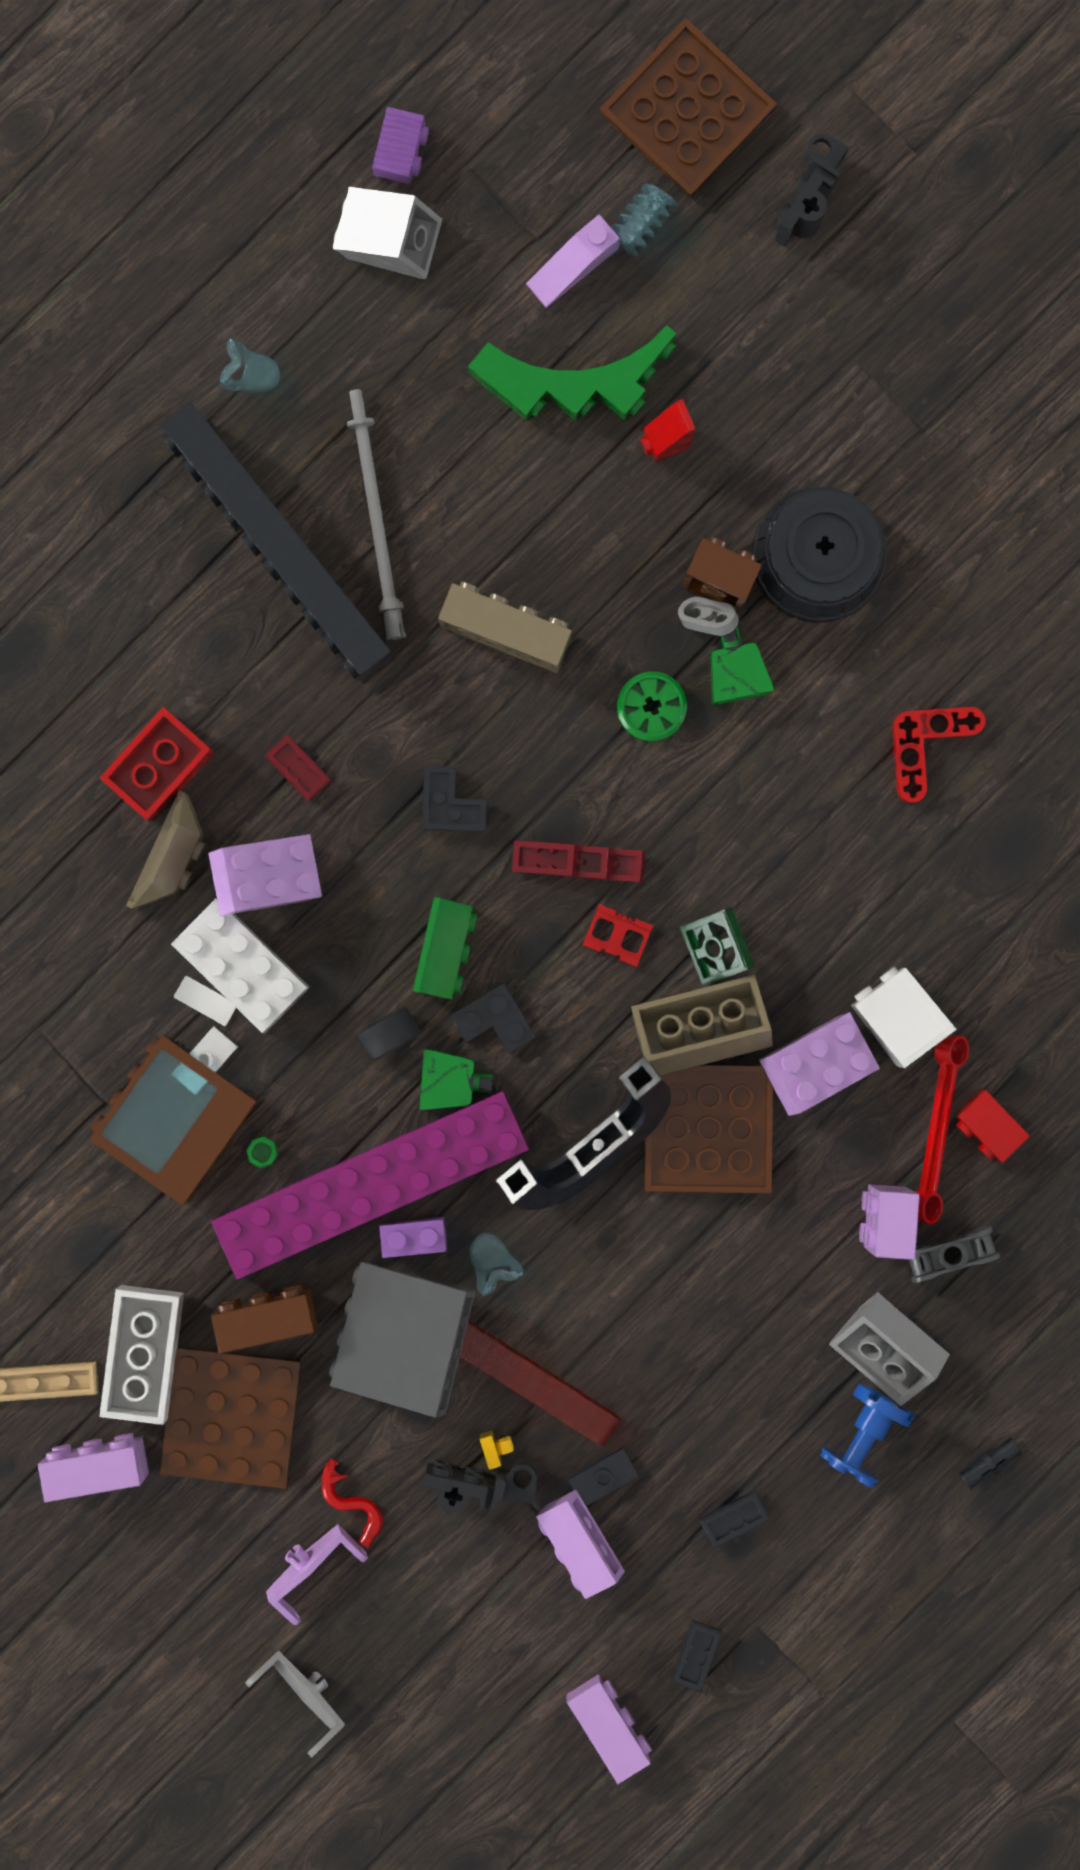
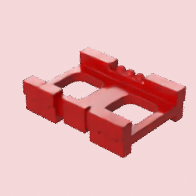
(621, 925)

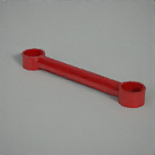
(950, 1054)

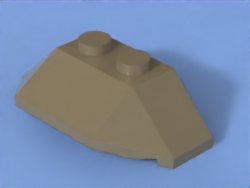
(171, 855)

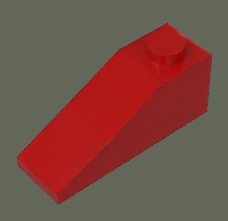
(668, 432)

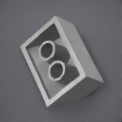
(890, 1349)

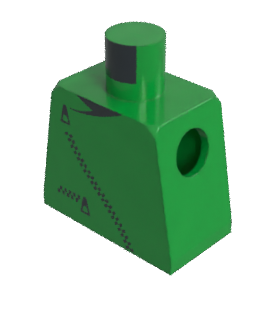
(737, 671)
(450, 1080)

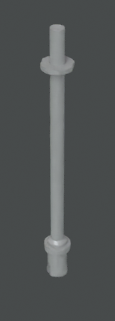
(390, 605)

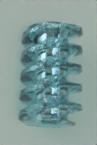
(641, 216)

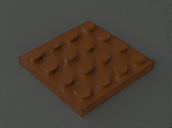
(687, 108)
(713, 1132)
(231, 1417)

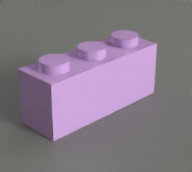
(580, 1544)
(609, 1728)

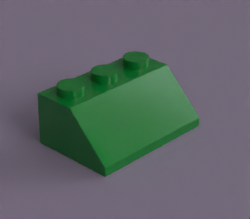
(445, 948)

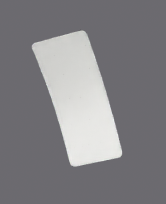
(205, 1000)

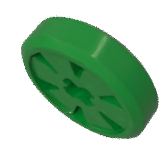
(644, 724)

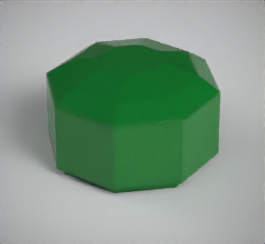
(262, 1152)

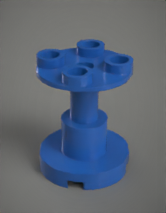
(872, 1424)

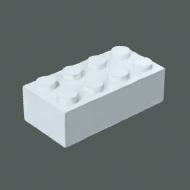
(240, 966)
(141, 1354)

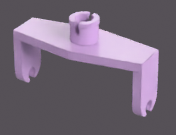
(304, 1563)

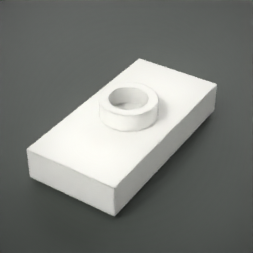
(214, 1049)

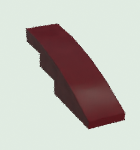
(578, 861)

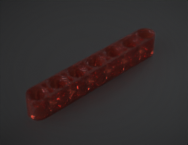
(538, 1385)

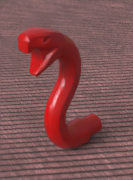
(375, 1518)

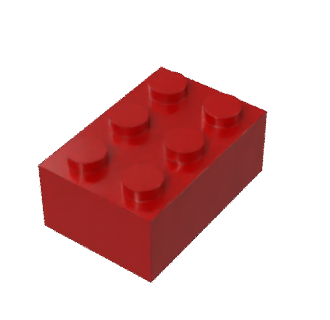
(157, 765)

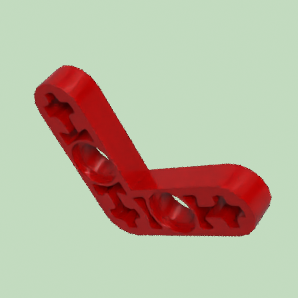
(924, 732)

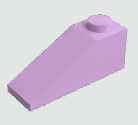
(574, 261)

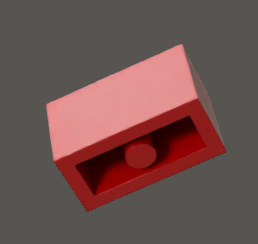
(990, 1126)

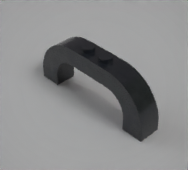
(600, 1150)

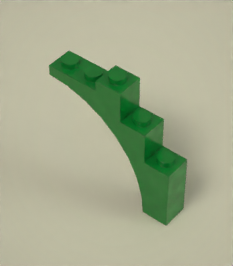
(573, 391)

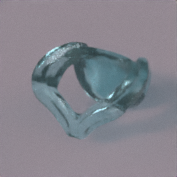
(259, 374)
(488, 1253)

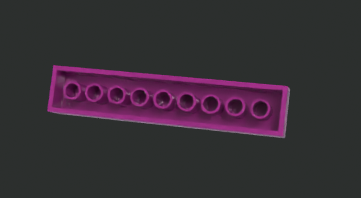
(370, 1184)

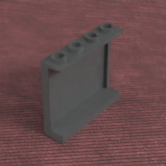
(401, 1339)

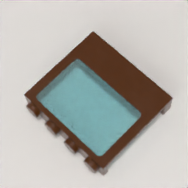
(172, 1119)

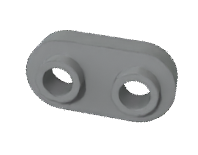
(712, 616)

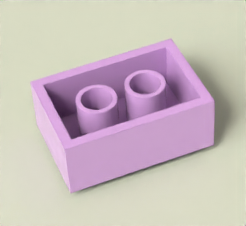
(265, 874)
(819, 1064)
(890, 1221)
(93, 1467)

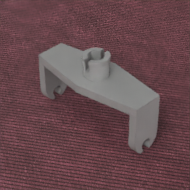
(307, 1691)

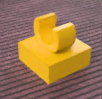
(493, 1449)

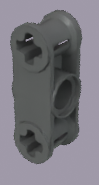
(970, 1254)

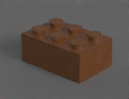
(721, 573)
(264, 1318)

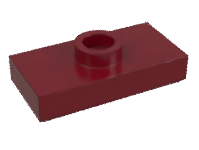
(298, 768)

